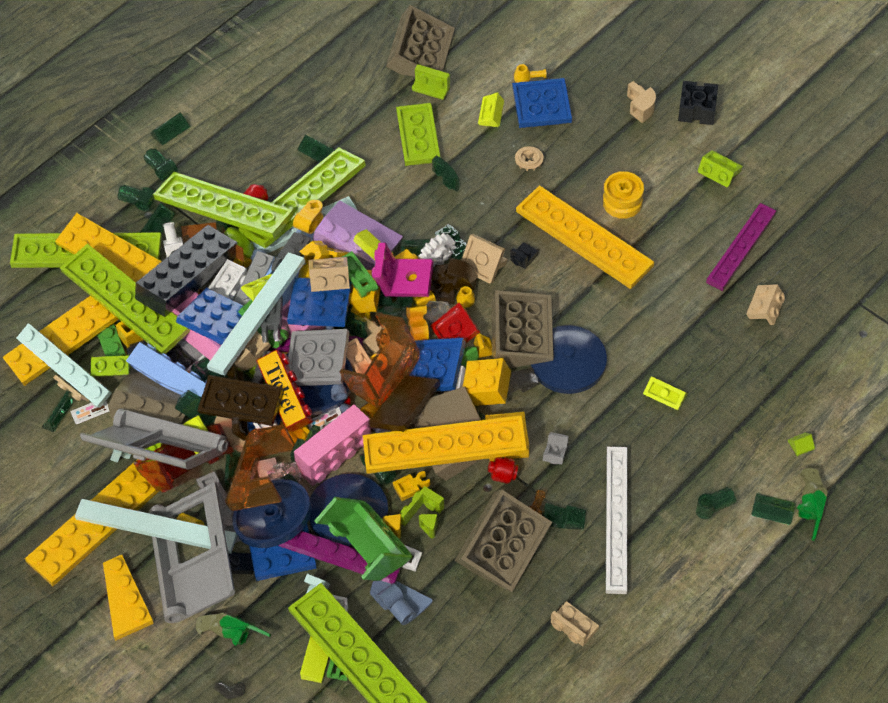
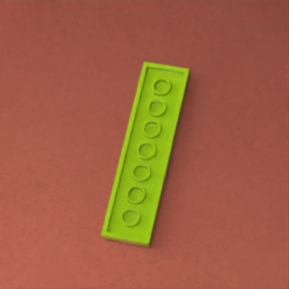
(314, 185)
(224, 205)
(43, 252)
(117, 294)
(352, 649)

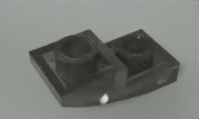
(522, 380)

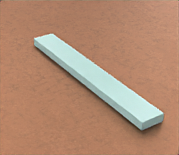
(256, 314)
(148, 524)

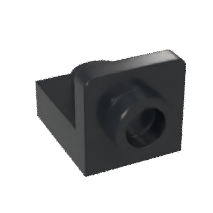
(523, 255)

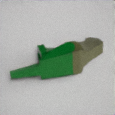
(813, 498)
(227, 626)

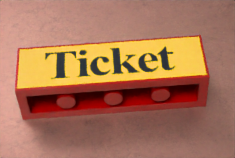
(292, 406)

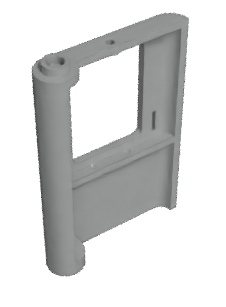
(136, 432)
(201, 580)

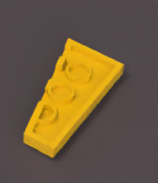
(125, 601)

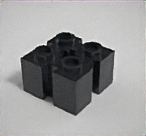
(698, 102)

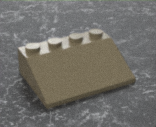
(419, 41)
(522, 328)
(146, 397)
(447, 409)
(503, 540)

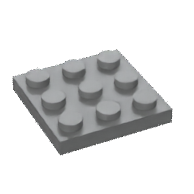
(318, 356)

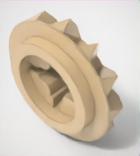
(529, 152)

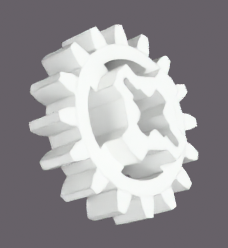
(438, 249)

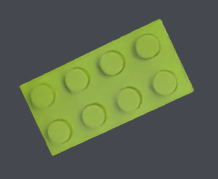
(417, 133)

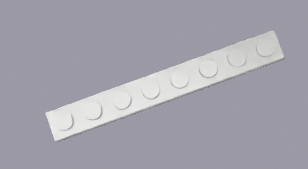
(616, 521)

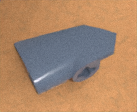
(399, 600)

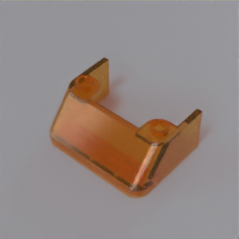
(392, 362)
(244, 489)

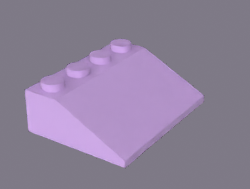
(341, 226)

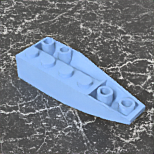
(164, 371)

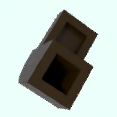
(457, 273)

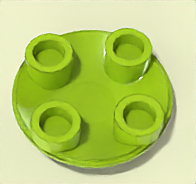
(241, 239)

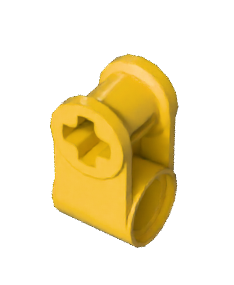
(309, 217)

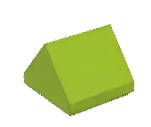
(802, 443)
(428, 524)

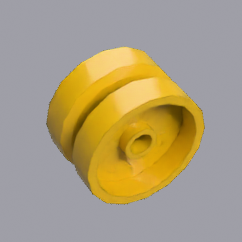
(623, 195)

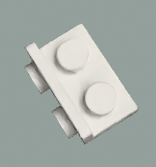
(229, 279)

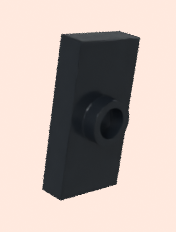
(241, 563)

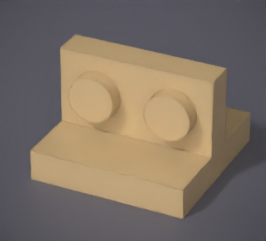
(484, 257)
(329, 274)

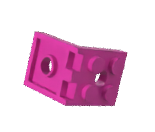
(393, 274)

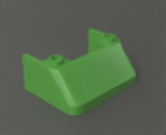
(367, 534)

